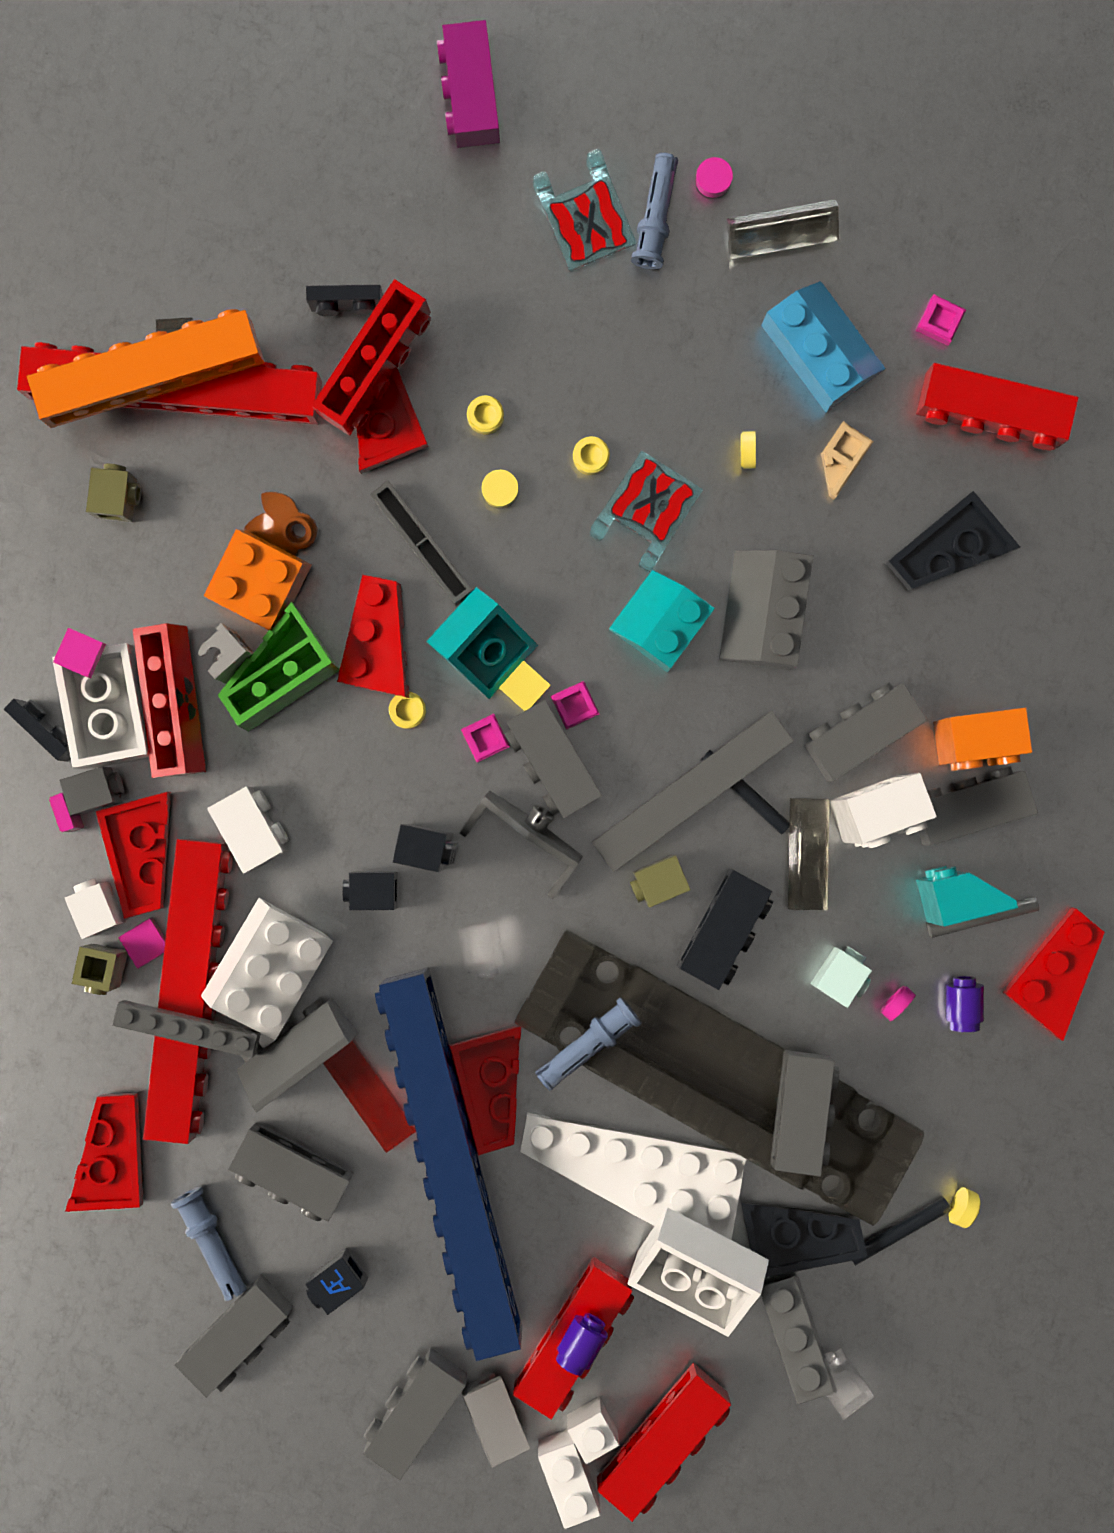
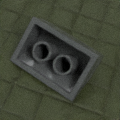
(766, 608)
(295, 1052)

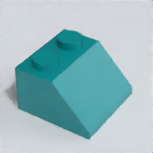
(661, 619)
(482, 642)
(959, 896)

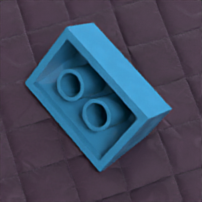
(821, 344)

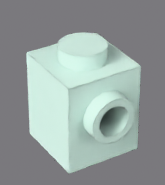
(843, 976)

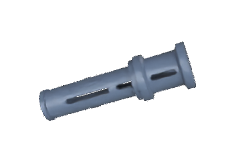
(653, 227)
(601, 1034)
(202, 1228)

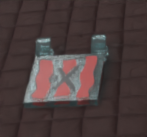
(587, 218)
(649, 503)

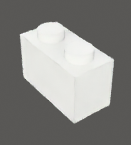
(249, 829)
(568, 1479)

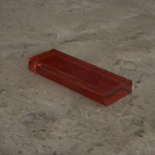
(369, 1096)

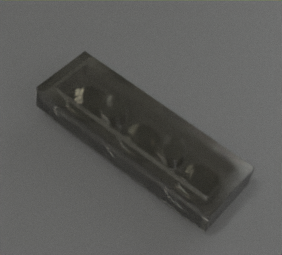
(783, 229)
(808, 854)

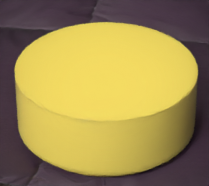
(485, 415)
(748, 449)
(591, 455)
(500, 488)
(407, 712)
(964, 1208)

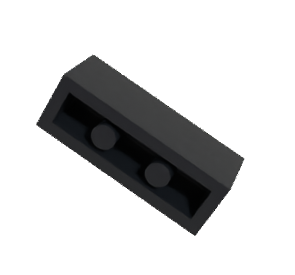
(425, 848)
(726, 929)

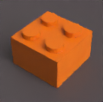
(257, 579)
(989, 736)

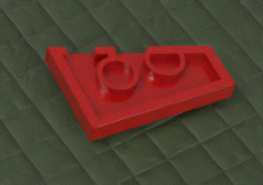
(390, 428)
(374, 643)
(137, 851)
(1057, 972)
(488, 1086)
(111, 1157)

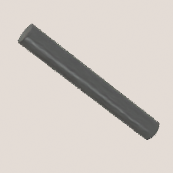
(1024, 907)

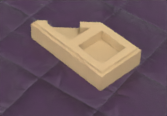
(843, 456)

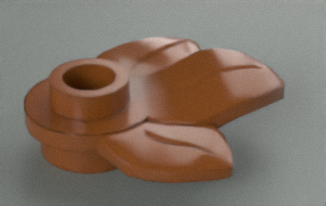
(279, 521)

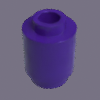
(964, 1004)
(581, 1343)

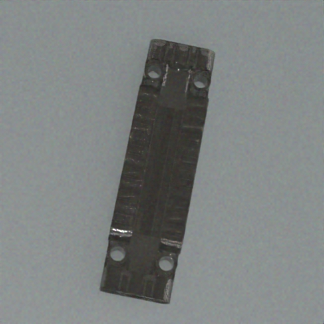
(713, 1074)

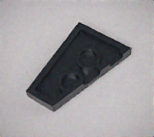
(952, 544)
(800, 1238)

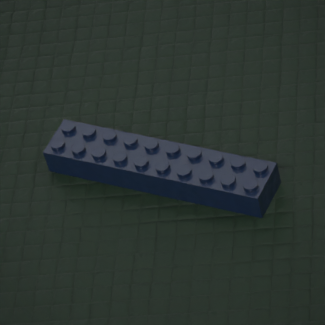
(451, 1163)

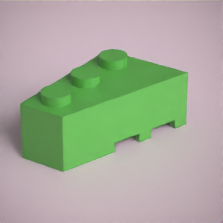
(278, 672)

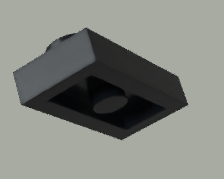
(329, 299)
(31, 718)

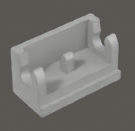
(230, 654)
(494, 1419)

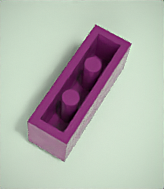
(469, 84)

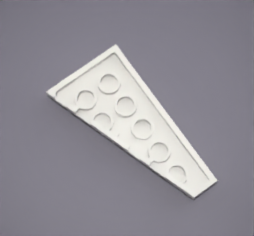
(641, 1170)

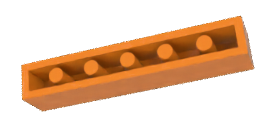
(145, 368)

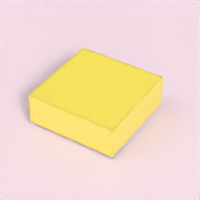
(524, 686)

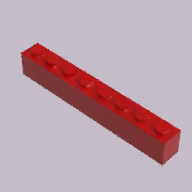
(251, 393)
(187, 968)

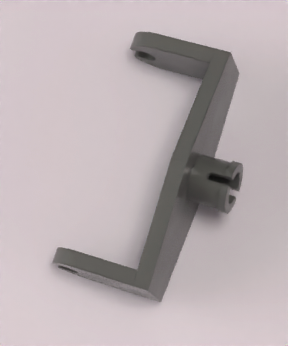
(533, 829)

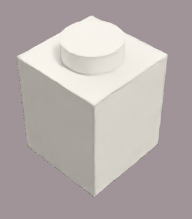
(94, 908)
(592, 1430)

